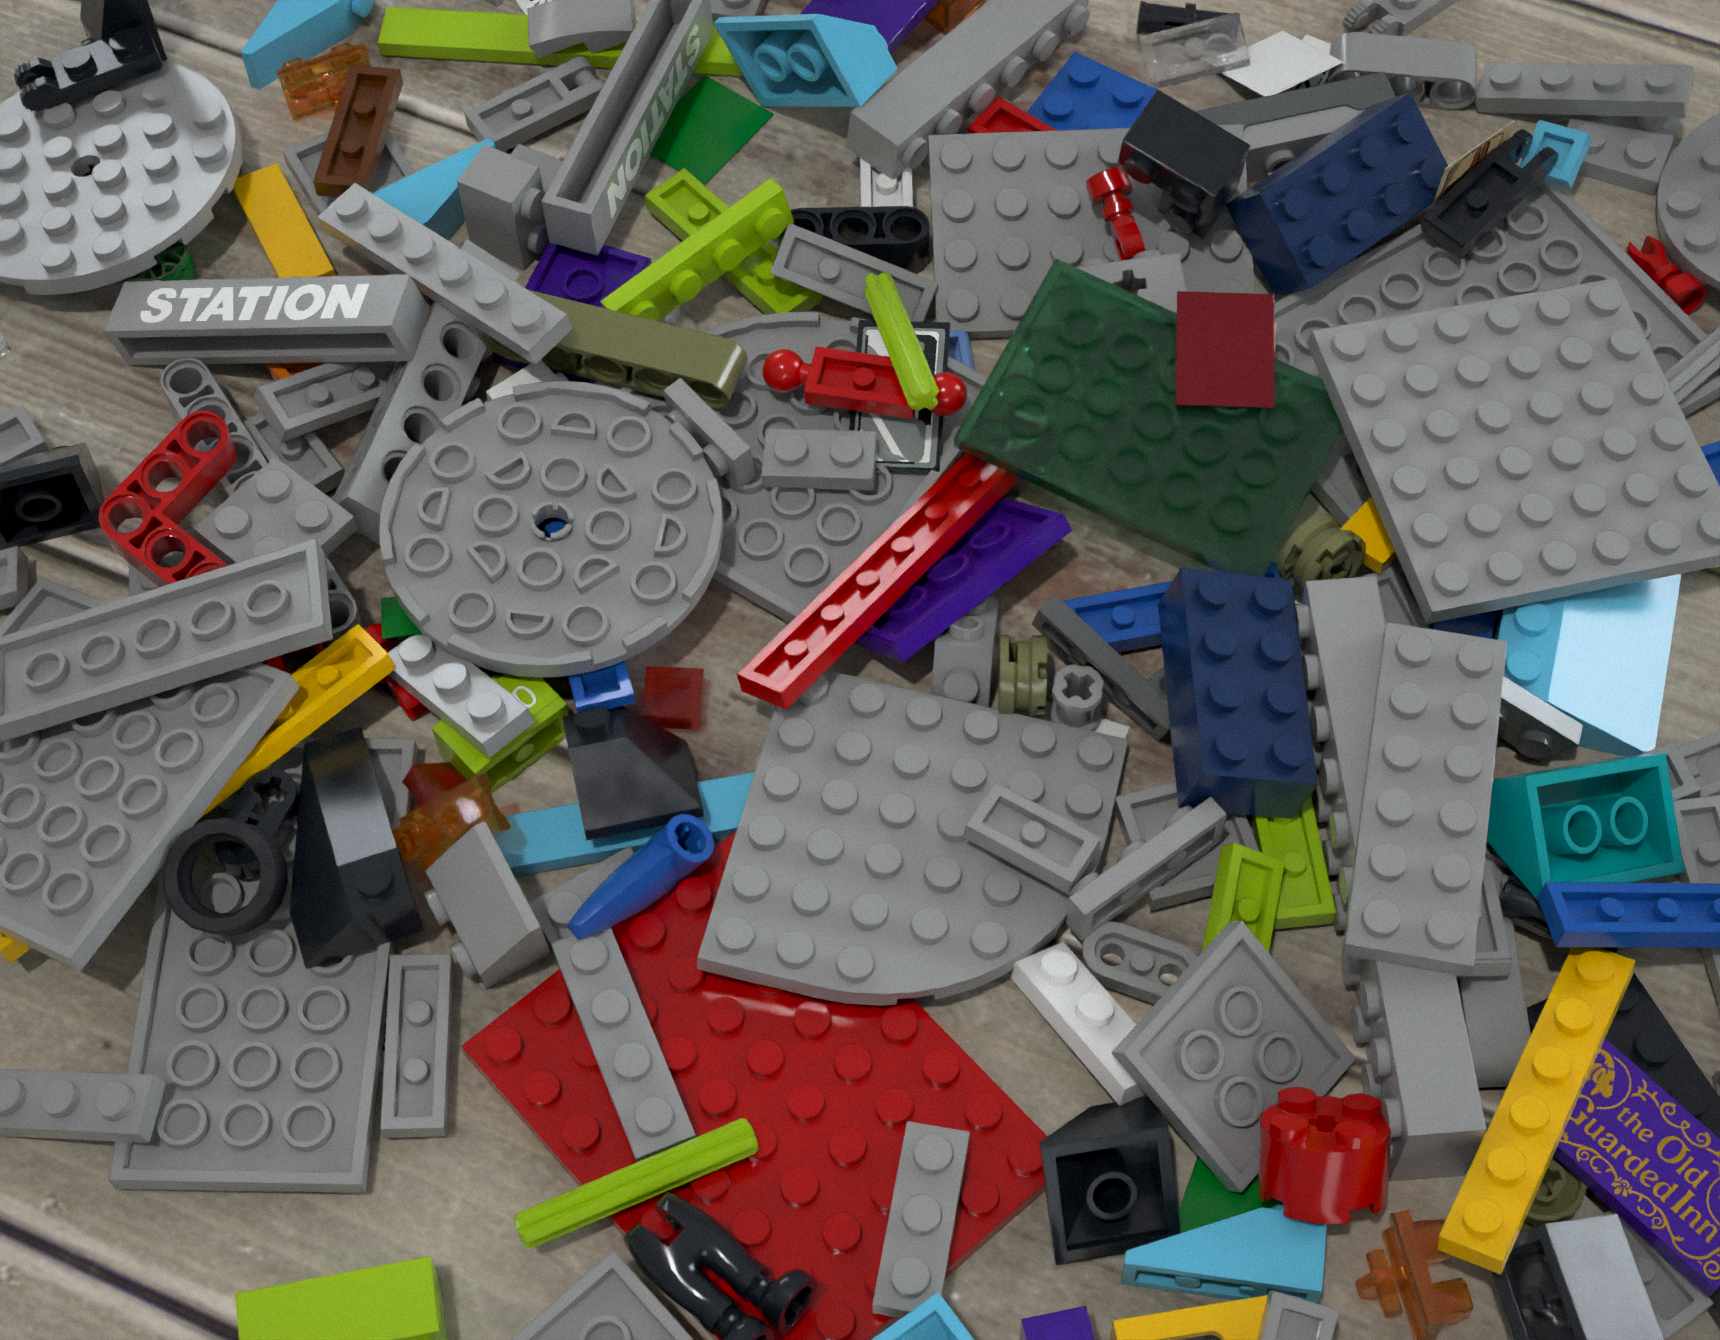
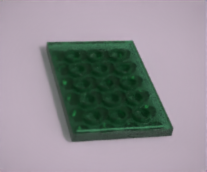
(1093, 417)

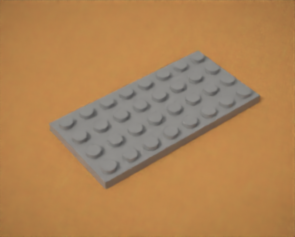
(257, 1054)

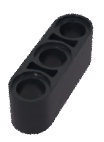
(885, 232)

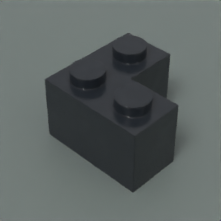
(1187, 159)

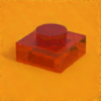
(673, 697)
(432, 780)

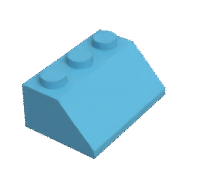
(808, 59)

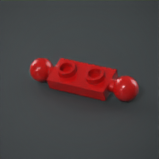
(855, 382)

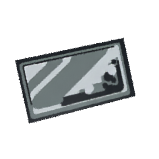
(915, 438)

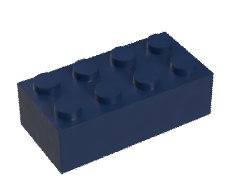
(1340, 195)
(1236, 693)

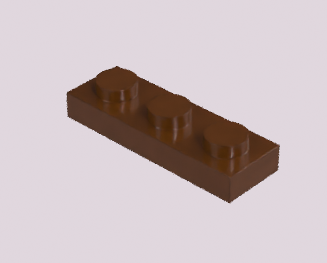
(358, 130)

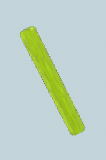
(901, 342)
(635, 1183)

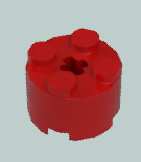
(1324, 1155)

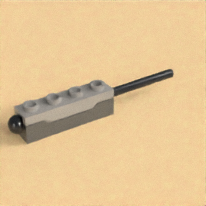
(1295, 120)

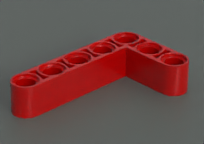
(165, 510)

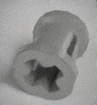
(1077, 697)

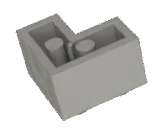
(504, 203)

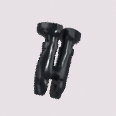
(709, 1245)

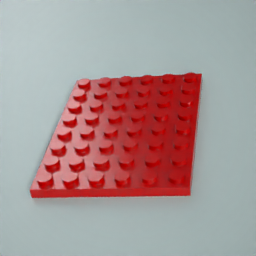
(811, 1077)

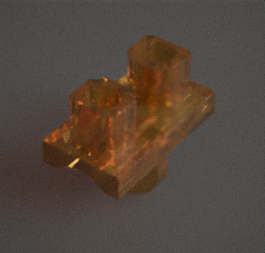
(318, 82)
(443, 821)
(1409, 1251)

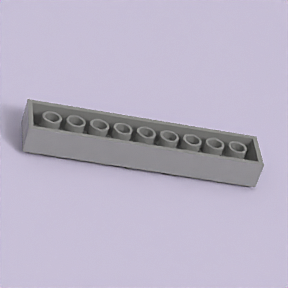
(1404, 1013)

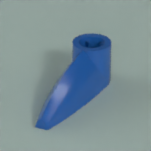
(645, 876)

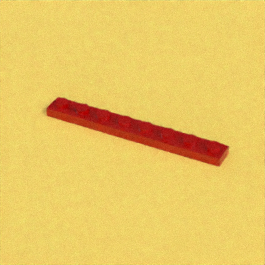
(874, 582)

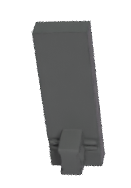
(1139, 697)

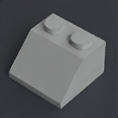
(486, 909)

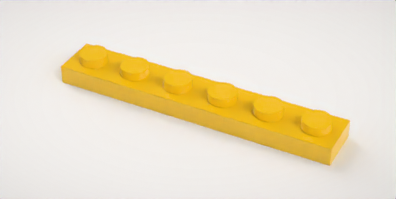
(1535, 1108)

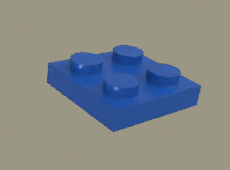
(1091, 97)

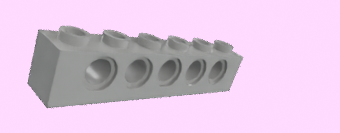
(410, 408)

